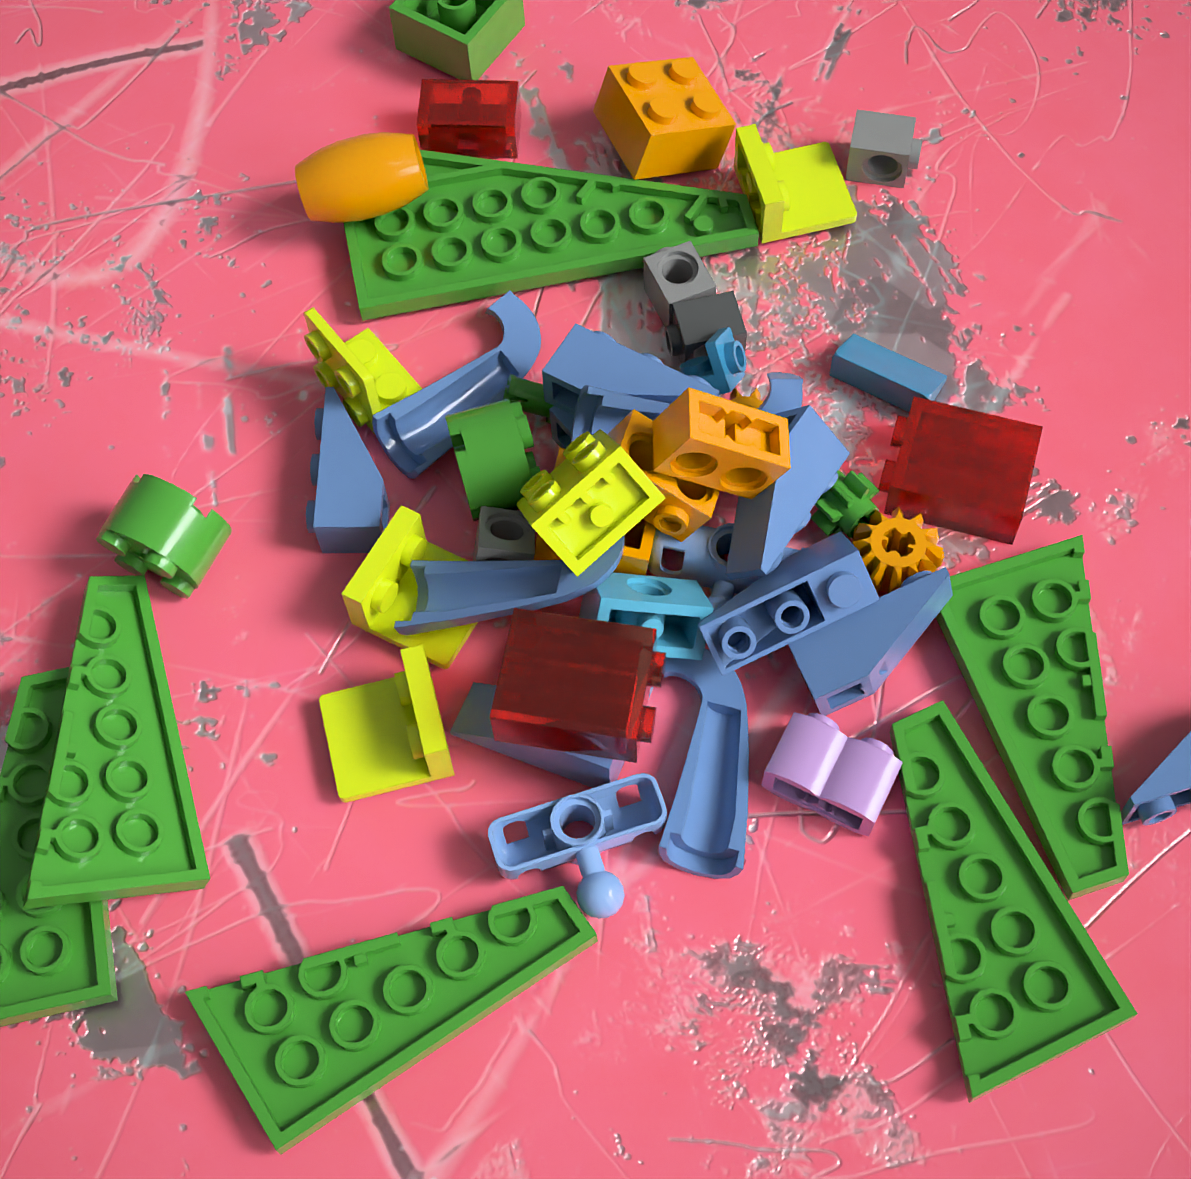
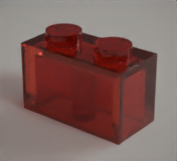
(470, 117)

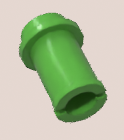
(529, 394)

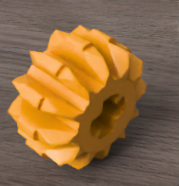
(896, 548)

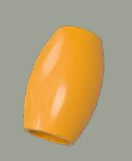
(361, 177)

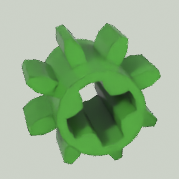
(845, 504)

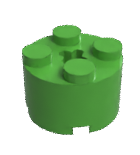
(492, 454)
(163, 533)

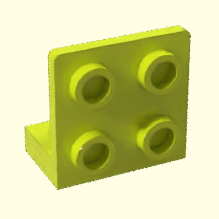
(792, 188)
(358, 369)
(588, 500)
(388, 591)
(387, 732)

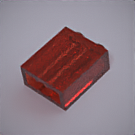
(961, 469)
(577, 685)

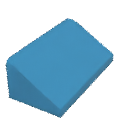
(884, 373)

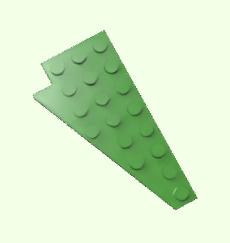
(526, 228)

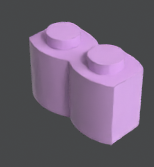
(832, 772)

